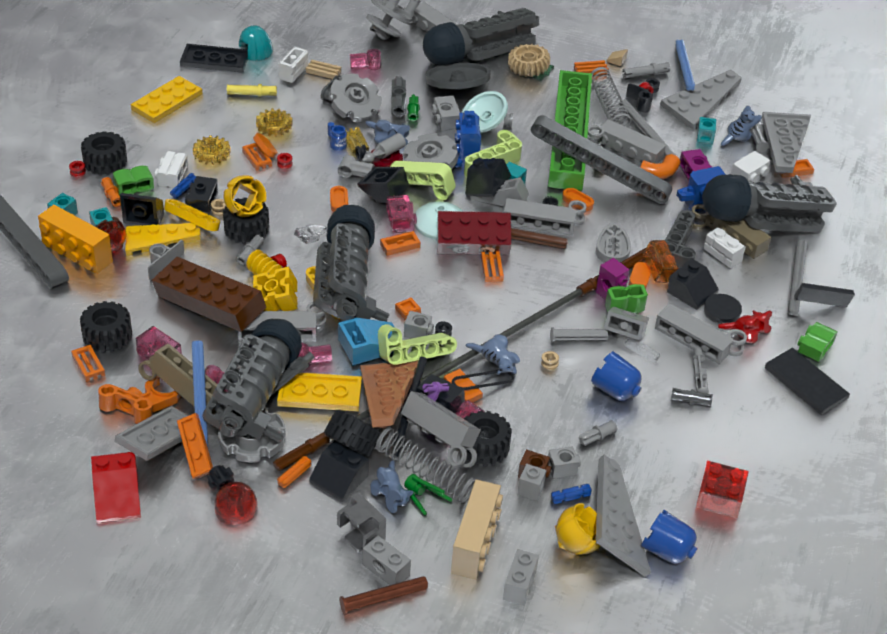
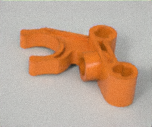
(134, 401)

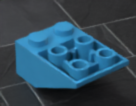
(360, 339)

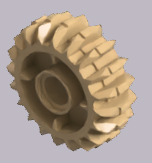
(529, 60)

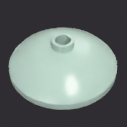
(490, 108)
(427, 217)

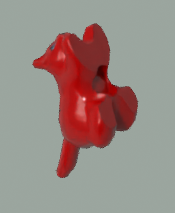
(750, 325)

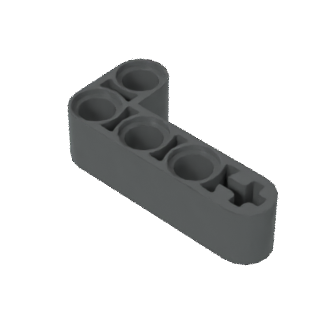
(679, 235)

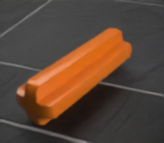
(294, 472)

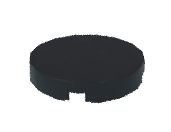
(722, 308)

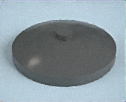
(458, 75)

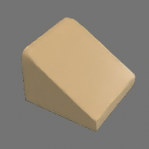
(618, 57)

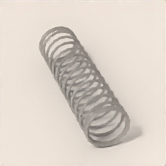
(617, 94)
(386, 444)

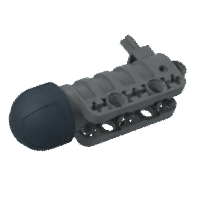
(481, 38)
(768, 205)
(346, 254)
(268, 354)

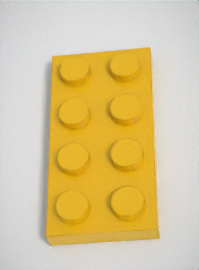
(166, 99)
(321, 392)

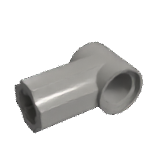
(350, 166)

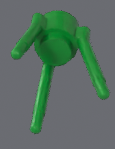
(419, 486)

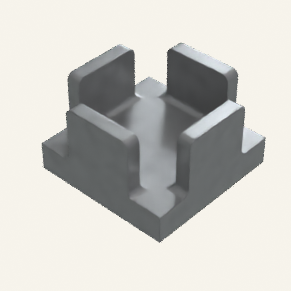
(365, 519)

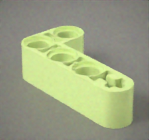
(507, 148)
(428, 173)
(418, 345)

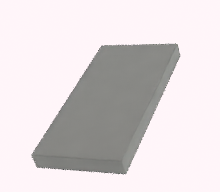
(153, 434)

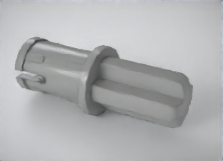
(254, 244)
(598, 433)

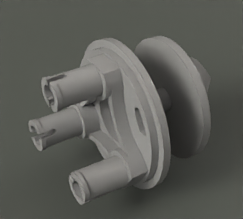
(392, 10)

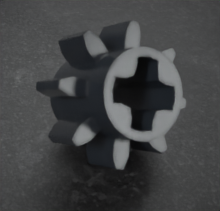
(219, 476)

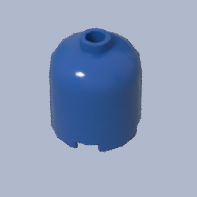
(617, 378)
(671, 539)

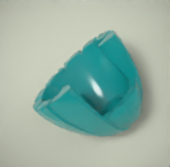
(258, 43)

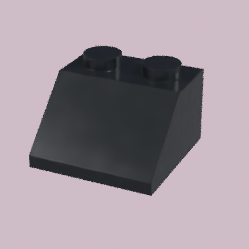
(486, 177)
(384, 182)
(141, 209)
(692, 284)
(339, 470)

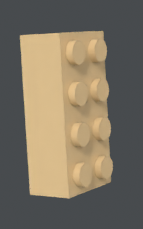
(477, 530)

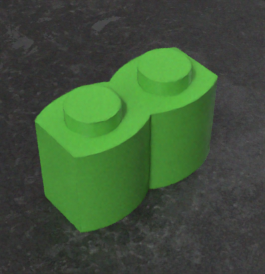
(133, 180)
(628, 298)
(817, 341)

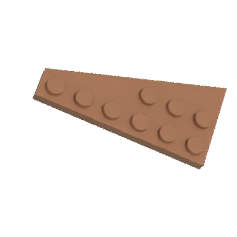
(386, 390)

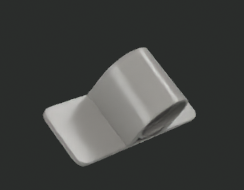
(162, 255)

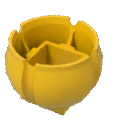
(254, 201)
(577, 530)

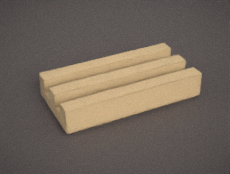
(323, 69)

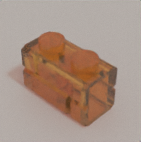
(659, 260)

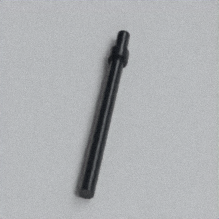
(404, 423)

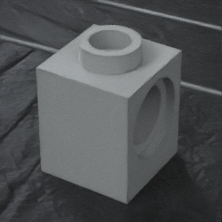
(418, 325)
(564, 462)
(531, 482)

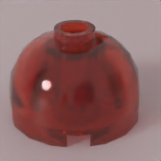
(116, 232)
(235, 503)

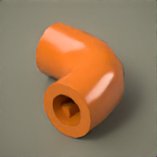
(665, 169)

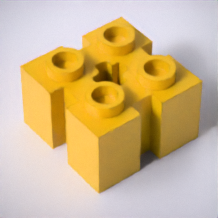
(277, 289)

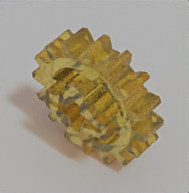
(274, 122)
(211, 150)

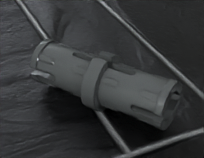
(691, 397)

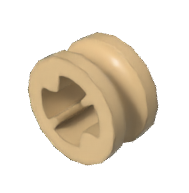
(217, 207)
(553, 364)

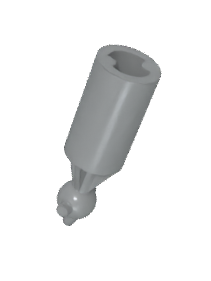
(385, 148)

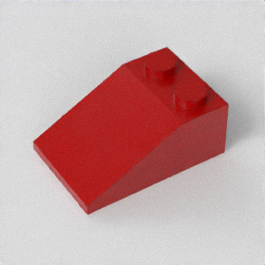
(115, 487)

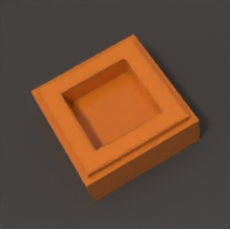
(407, 305)

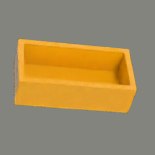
(75, 239)

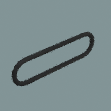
(483, 385)

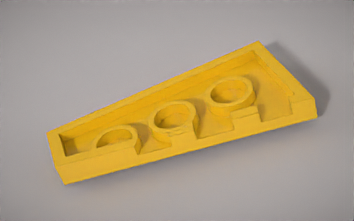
(145, 236)

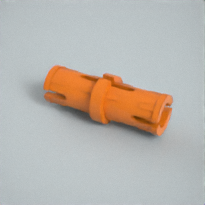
(111, 191)

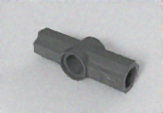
(398, 97)

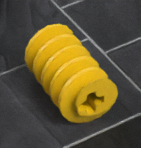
(260, 263)

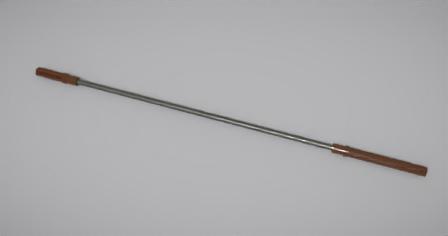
(312, 445)

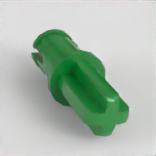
(413, 108)

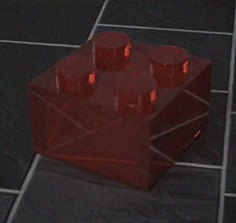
(722, 489)

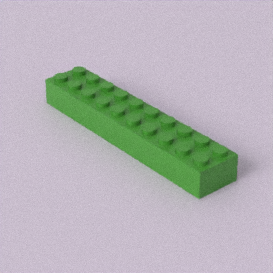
(573, 113)

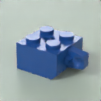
(467, 134)
(697, 182)

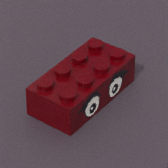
(473, 232)

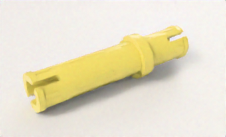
(257, 90)

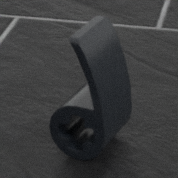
(643, 97)

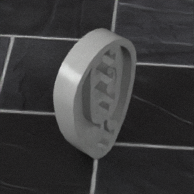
(605, 242)

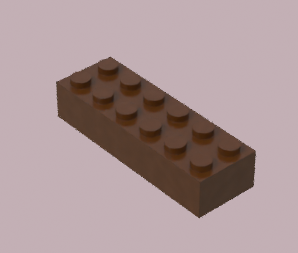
(209, 293)

